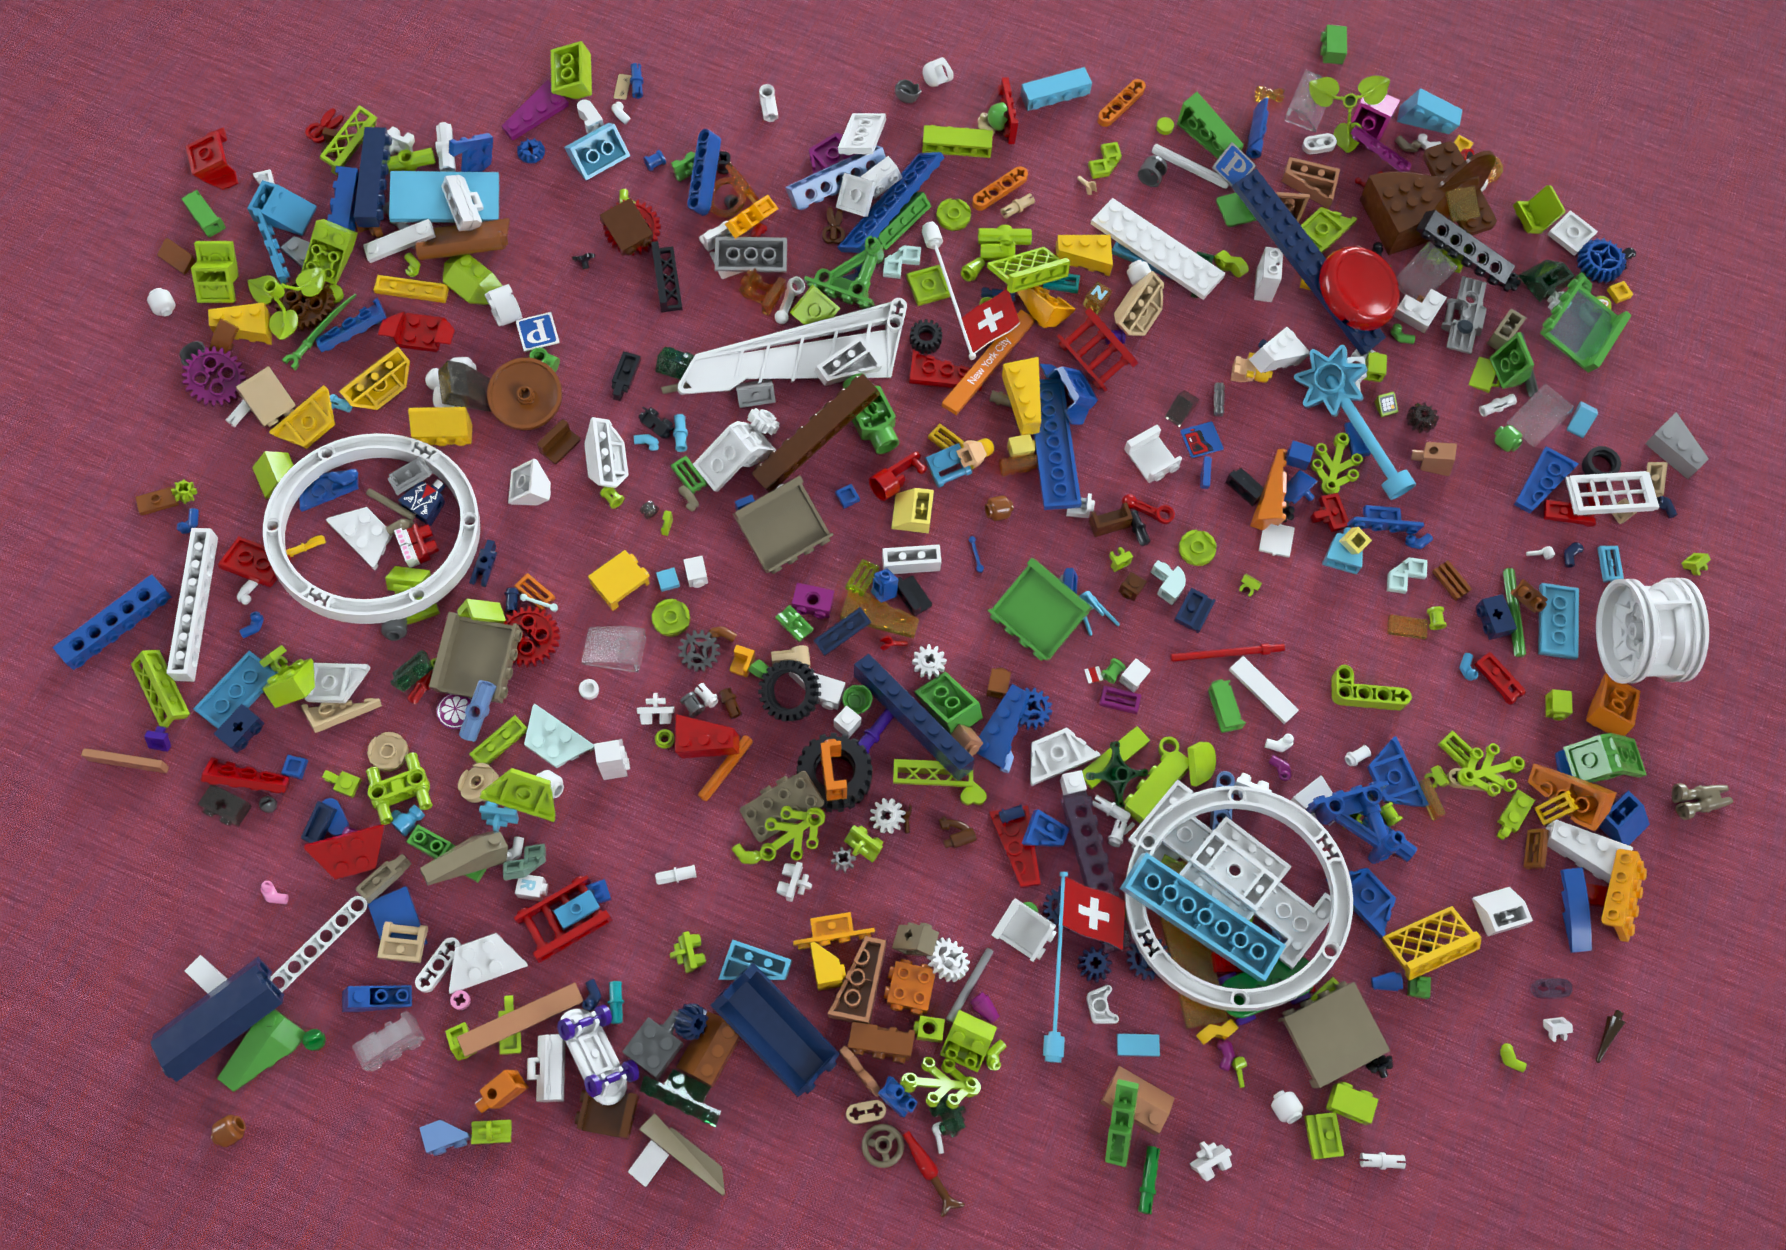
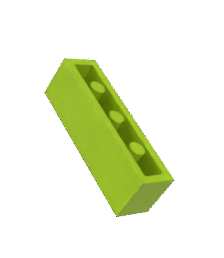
(957, 141)

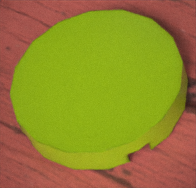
(953, 214)
(1197, 547)
(670, 617)

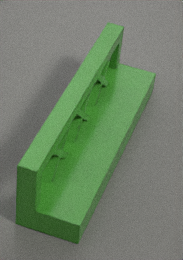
(905, 219)

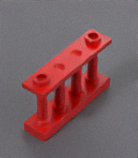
(1114, 346)
(562, 939)

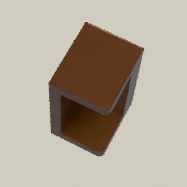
(1110, 521)

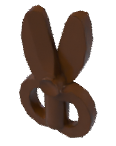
(834, 227)

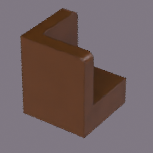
(328, 135)

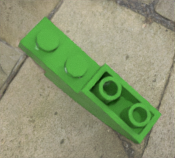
(436, 846)

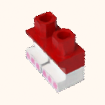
(413, 545)

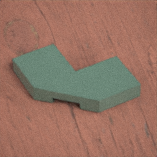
(533, 858)

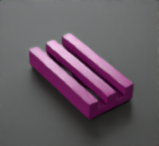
(1134, 710)

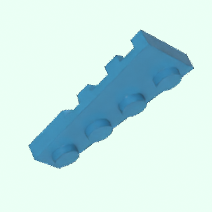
(272, 246)

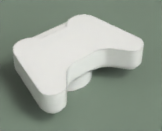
(1099, 1006)

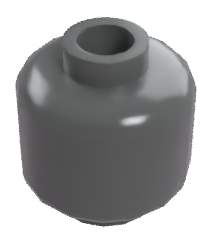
(394, 629)

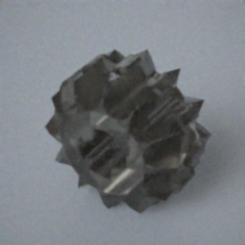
(1422, 417)

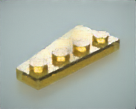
(881, 615)

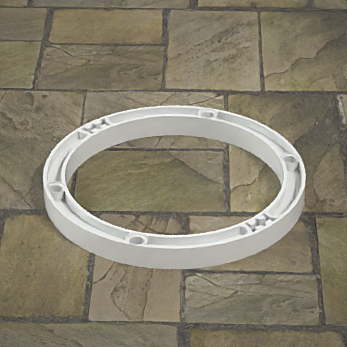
(379, 609)
(1335, 871)

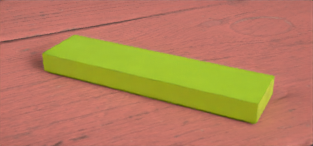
(1129, 745)

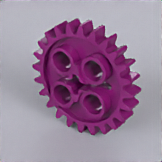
(198, 368)

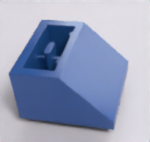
(1625, 819)

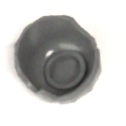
(907, 91)
(189, 349)

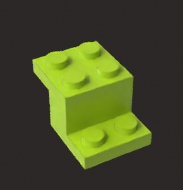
(215, 271)

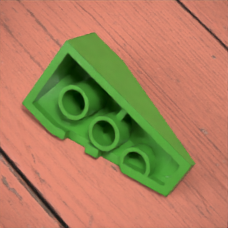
(261, 1048)

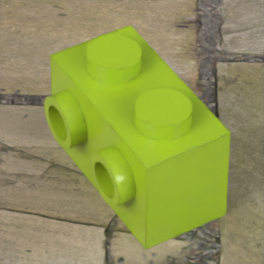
(1352, 1103)

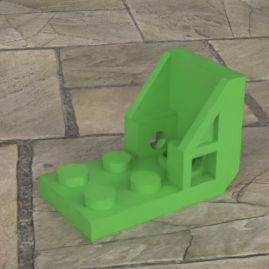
(1604, 758)

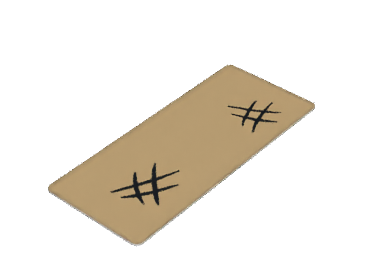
(622, 86)

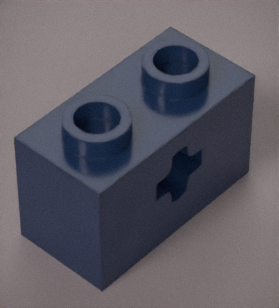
(1495, 617)
(230, 733)

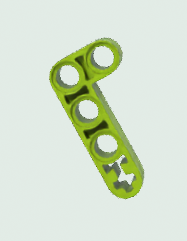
(1369, 691)

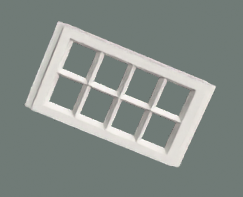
(1647, 489)

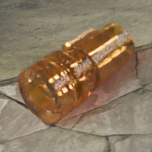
(1020, 464)

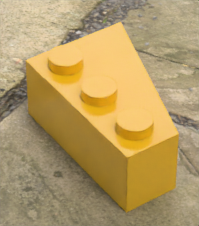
(1086, 251)
(250, 318)

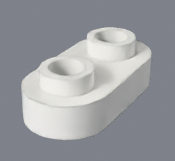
(1316, 143)

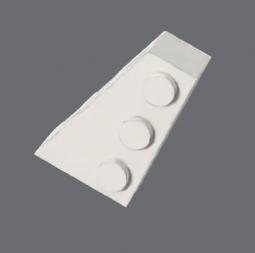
(1279, 352)

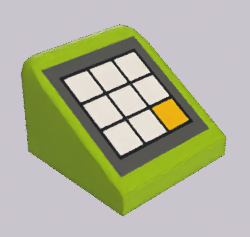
(1386, 404)

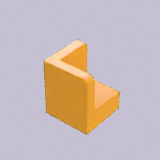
(742, 661)

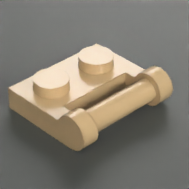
(402, 949)

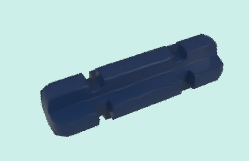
(985, 292)

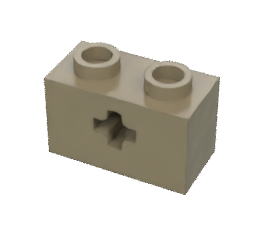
(1506, 329)
(915, 939)

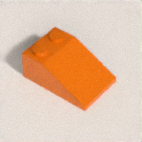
(1614, 707)

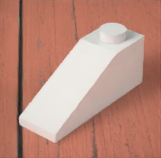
(831, 690)

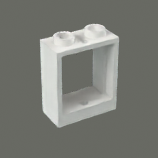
(1268, 274)

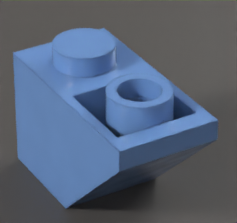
(441, 1135)

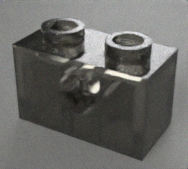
(235, 809)

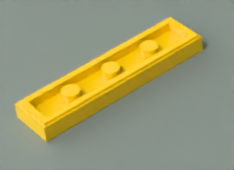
(411, 289)

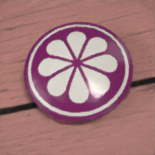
(452, 710)

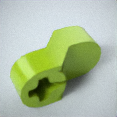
(1234, 264)

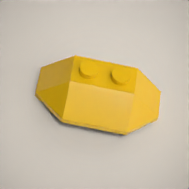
(378, 382)

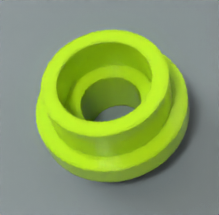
(664, 733)

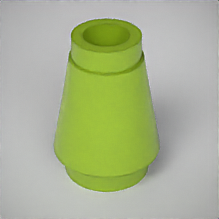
(972, 269)

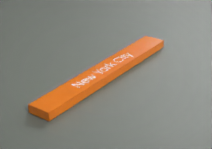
(986, 365)

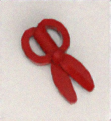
(326, 122)

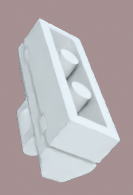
(461, 204)
(552, 1068)

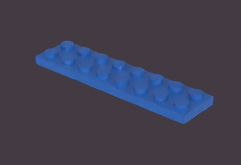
(891, 201)
(1055, 450)

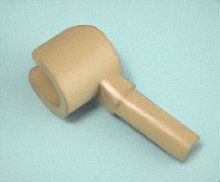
(1090, 186)

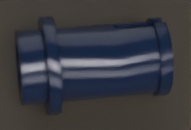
(511, 599)
(1011, 813)

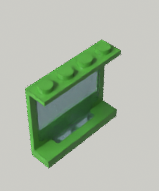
(1583, 326)

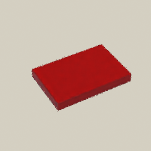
(249, 561)

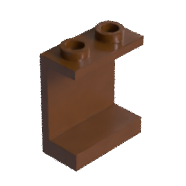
(627, 227)
(607, 1120)

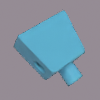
(1340, 558)

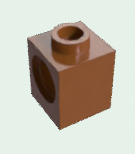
(998, 683)

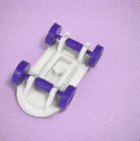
(594, 1055)

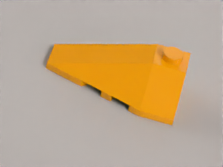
(1044, 307)

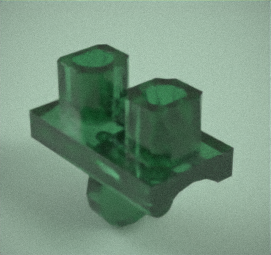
(952, 1118)

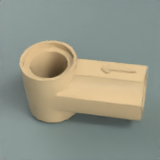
(797, 653)

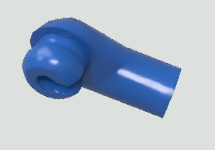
(344, 478)
(192, 522)
(1413, 542)

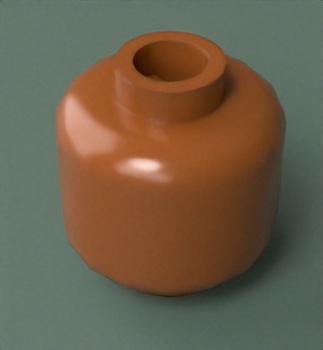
(998, 508)
(228, 1130)

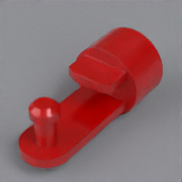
(885, 484)

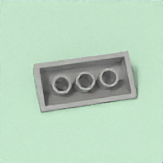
(747, 253)

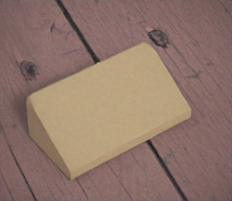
(1658, 476)

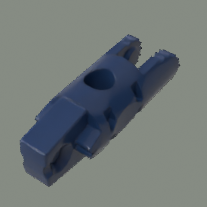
(484, 563)

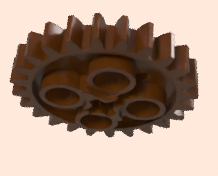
(305, 305)

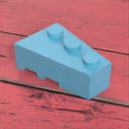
(1429, 112)

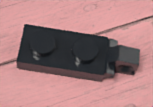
(625, 374)

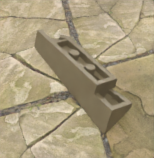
(685, 1152)

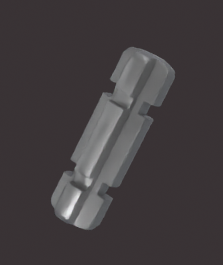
(1219, 399)

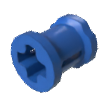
(654, 160)

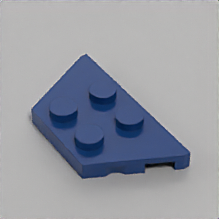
(1394, 767)
(1371, 900)

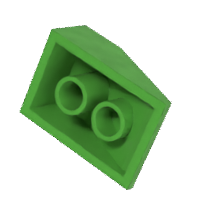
(1512, 362)
(949, 703)

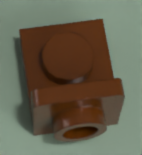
(1132, 586)

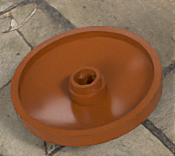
(524, 394)

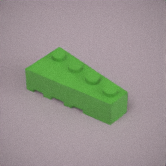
(1206, 126)

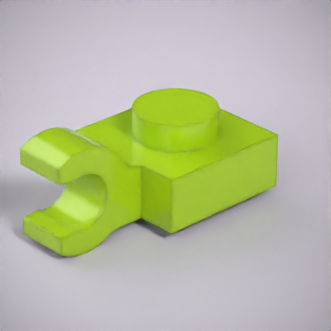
(344, 784)

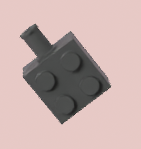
(654, 1046)

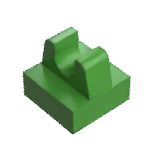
(1419, 987)

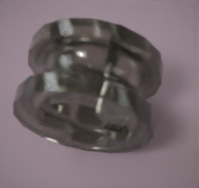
(649, 509)

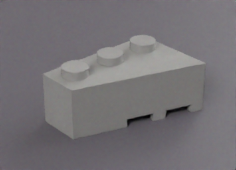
(1678, 447)

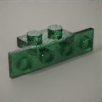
(684, 1094)

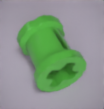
(1113, 670)

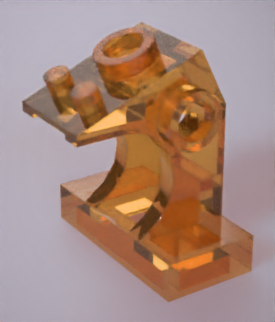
(753, 281)

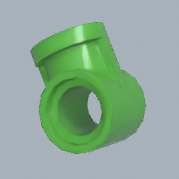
(540, 353)

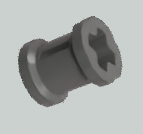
(692, 704)

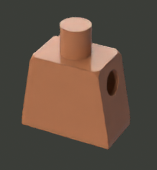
(1436, 457)

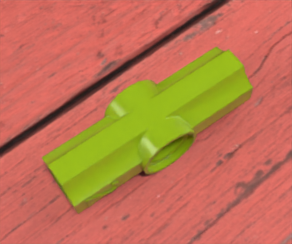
(410, 160)
(1004, 233)

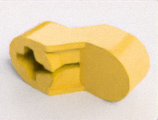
(1217, 1031)

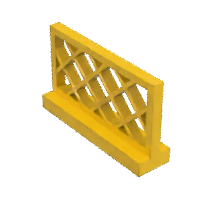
(1442, 954)

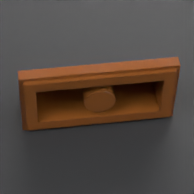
(176, 256)

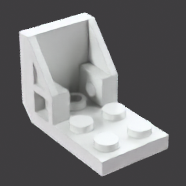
(734, 448)

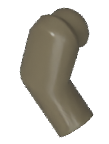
(1407, 147)
(402, 523)

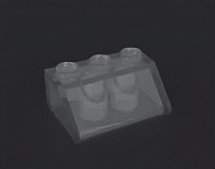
(1303, 109)

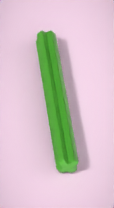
(1513, 604)

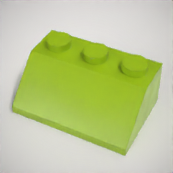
(571, 71)

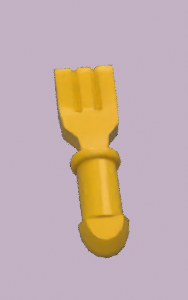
(315, 541)

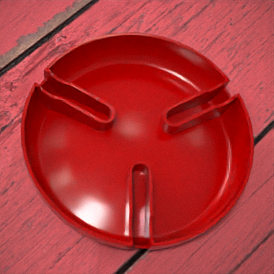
(1359, 287)

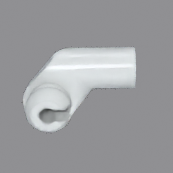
(1280, 745)

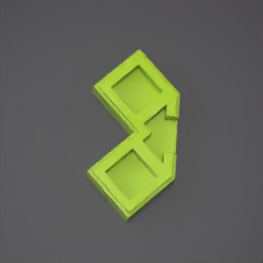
(1105, 166)

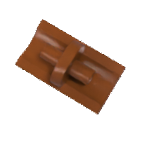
(1529, 596)

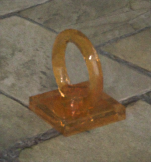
(741, 187)

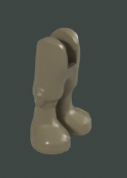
(1708, 797)

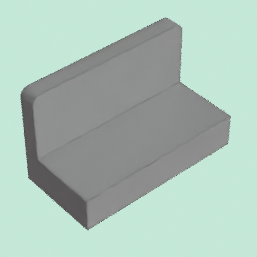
(755, 394)

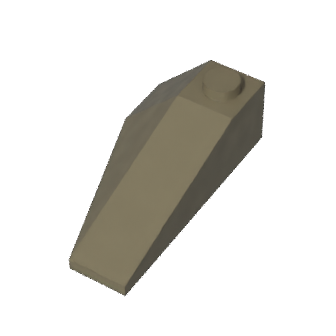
(467, 857)

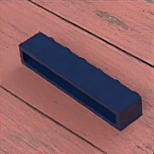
(372, 177)

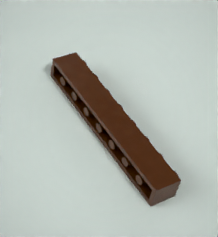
(816, 433)

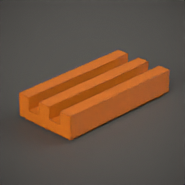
(551, 597)

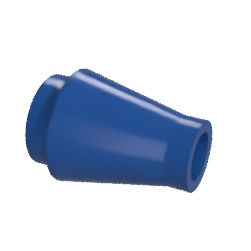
(1389, 981)

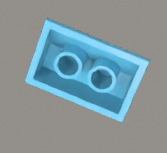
(597, 151)

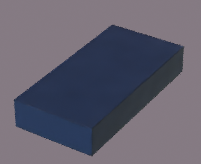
(318, 822)

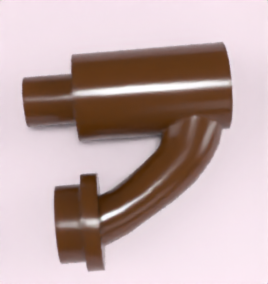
(958, 839)

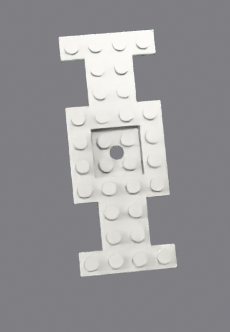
(1257, 884)

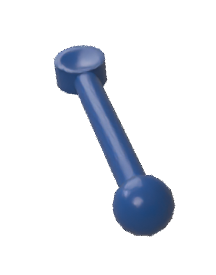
(980, 568)

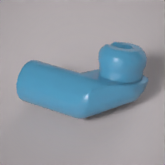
(1466, 669)

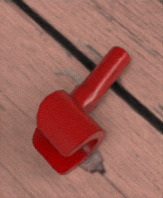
(890, 642)

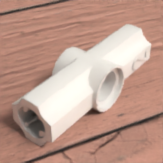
(444, 134)

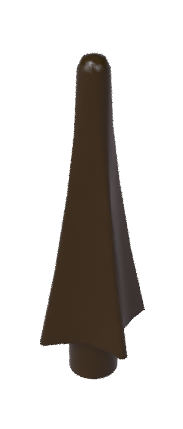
(1612, 1027)

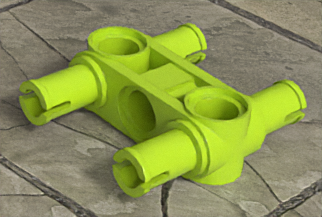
(398, 788)

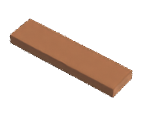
(125, 760)

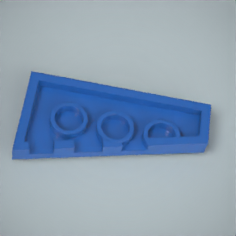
(351, 326)

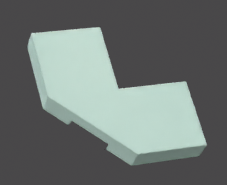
(904, 255)
(1398, 577)

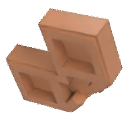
(855, 1065)

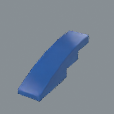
(1577, 910)

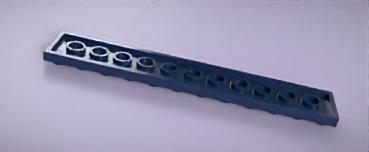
(1296, 247)

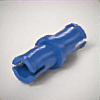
(636, 81)

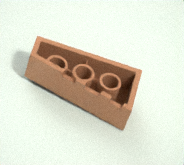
(859, 989)

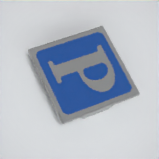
(1233, 164)

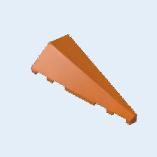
(1272, 498)

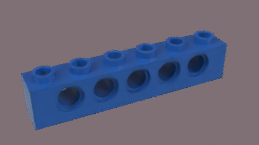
(102, 622)

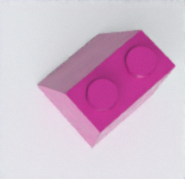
(1375, 118)

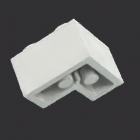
(1420, 314)

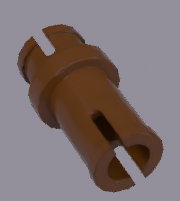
(728, 699)

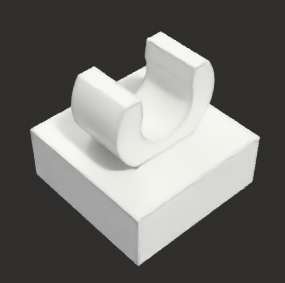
(1557, 1026)

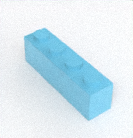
(1056, 89)

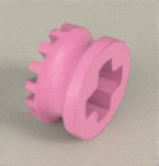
(457, 994)

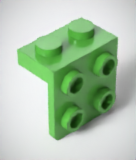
(1234, 210)

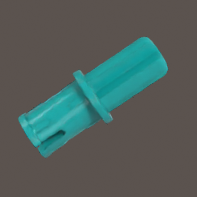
(616, 1001)

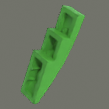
(1122, 1122)

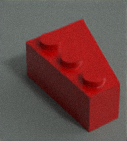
(704, 739)

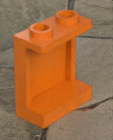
(834, 789)

